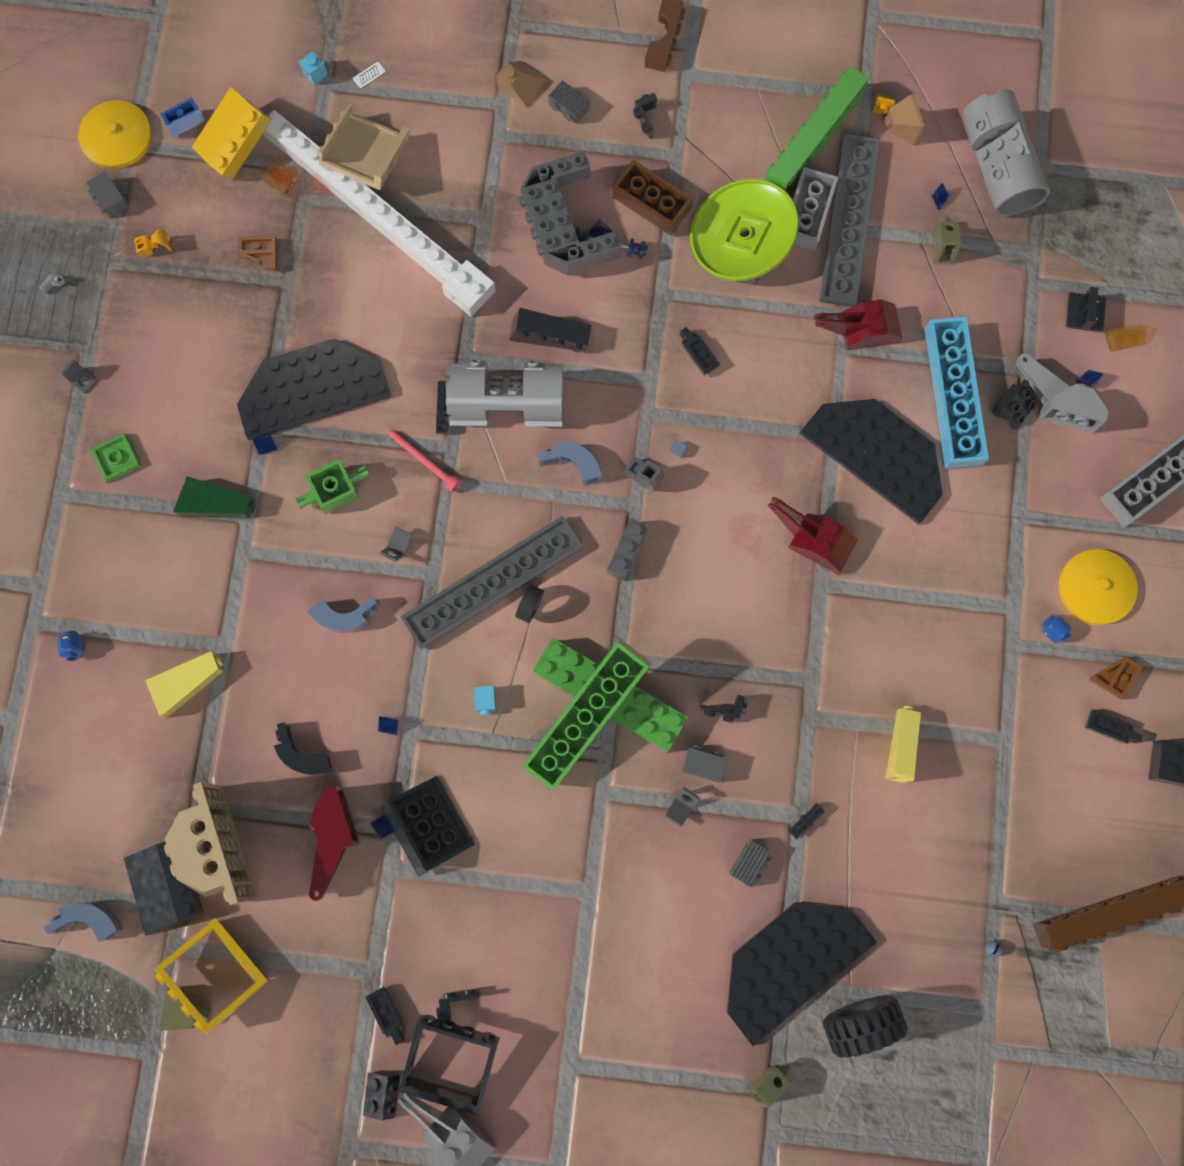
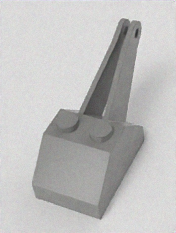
(1063, 404)
(451, 1135)

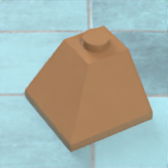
(520, 82)
(905, 120)

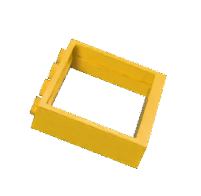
(175, 993)

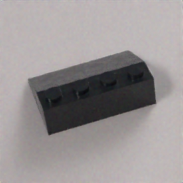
(427, 825)
(157, 893)

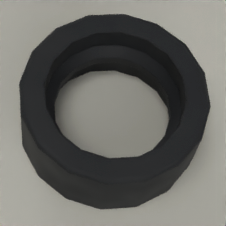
(529, 603)

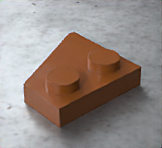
(259, 250)
(1117, 677)

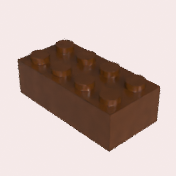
(652, 197)

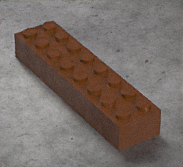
(1111, 915)

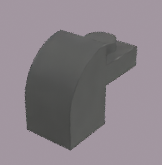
(644, 473)

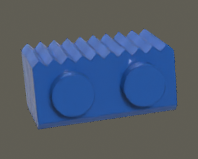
(182, 117)

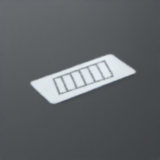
(369, 75)

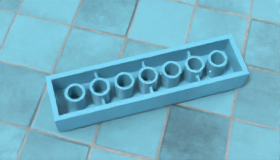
(956, 393)

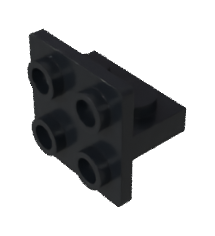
(1086, 311)
(1016, 404)

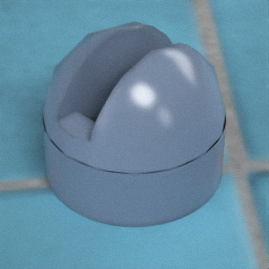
(990, 947)

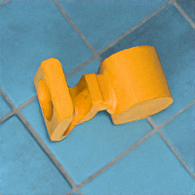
(145, 245)

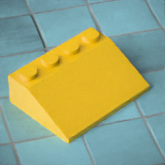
(231, 133)

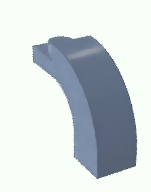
(573, 454)
(343, 622)
(99, 918)

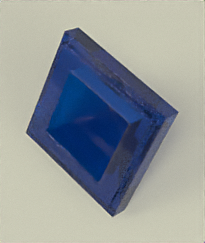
(940, 196)
(599, 229)
(1089, 378)
(264, 444)
(388, 725)
(381, 827)

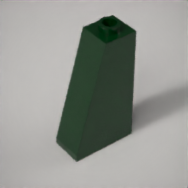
(212, 501)

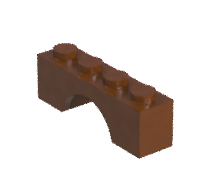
(659, 51)

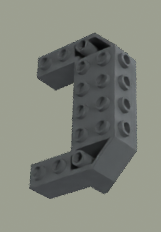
(551, 220)

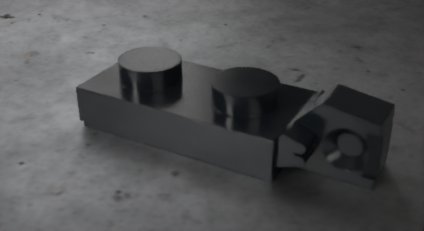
(698, 351)
(441, 424)
(1112, 727)
(386, 1014)

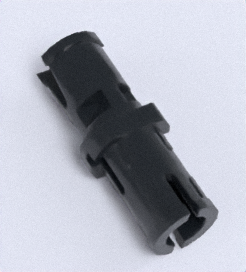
(806, 821)

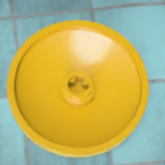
(115, 134)
(1098, 587)

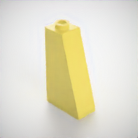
(182, 682)
(904, 746)

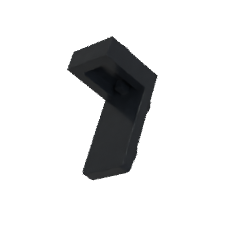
(643, 105)
(738, 708)
(443, 1011)

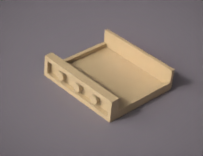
(362, 149)

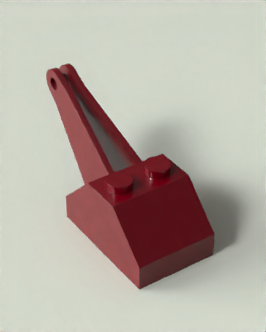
(864, 324)
(816, 537)
(335, 833)

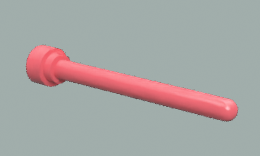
(451, 482)

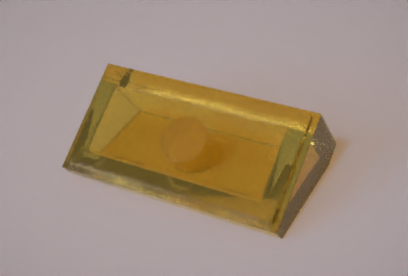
(1126, 337)

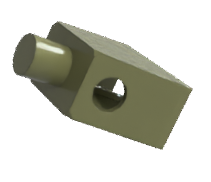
(946, 234)
(175, 1019)
(763, 1088)

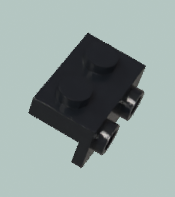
(381, 1096)

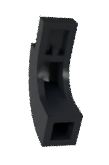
(307, 764)

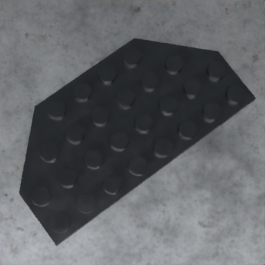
(310, 387)
(880, 453)
(791, 964)

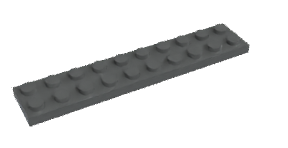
(849, 220)
(491, 582)

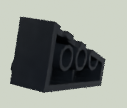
(549, 331)

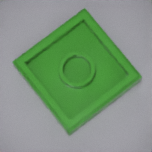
(115, 457)

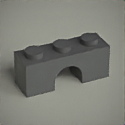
(627, 549)

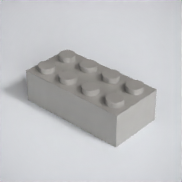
(812, 205)

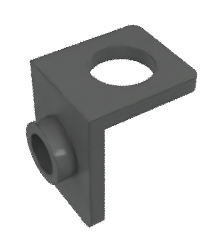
(74, 372)
(397, 545)
(681, 807)

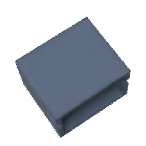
(678, 449)

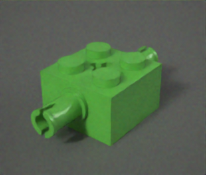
(321, 482)

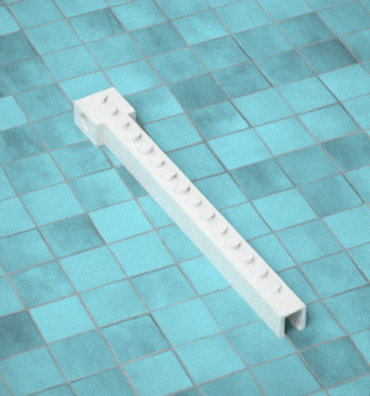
(461, 283)

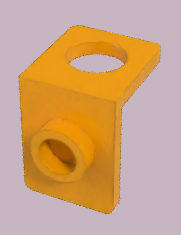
(883, 103)

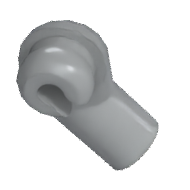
(51, 281)

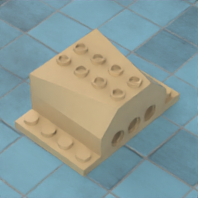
(207, 848)

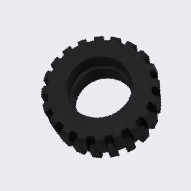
(865, 1026)

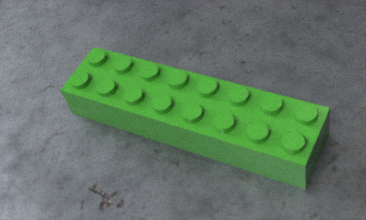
(818, 130)
(638, 711)
(587, 714)

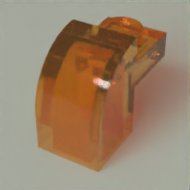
(279, 178)

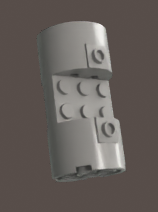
(1005, 153)
(473, 393)

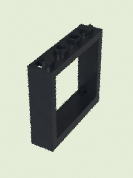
(441, 1094)

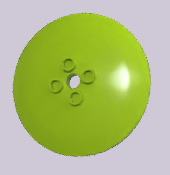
(738, 208)

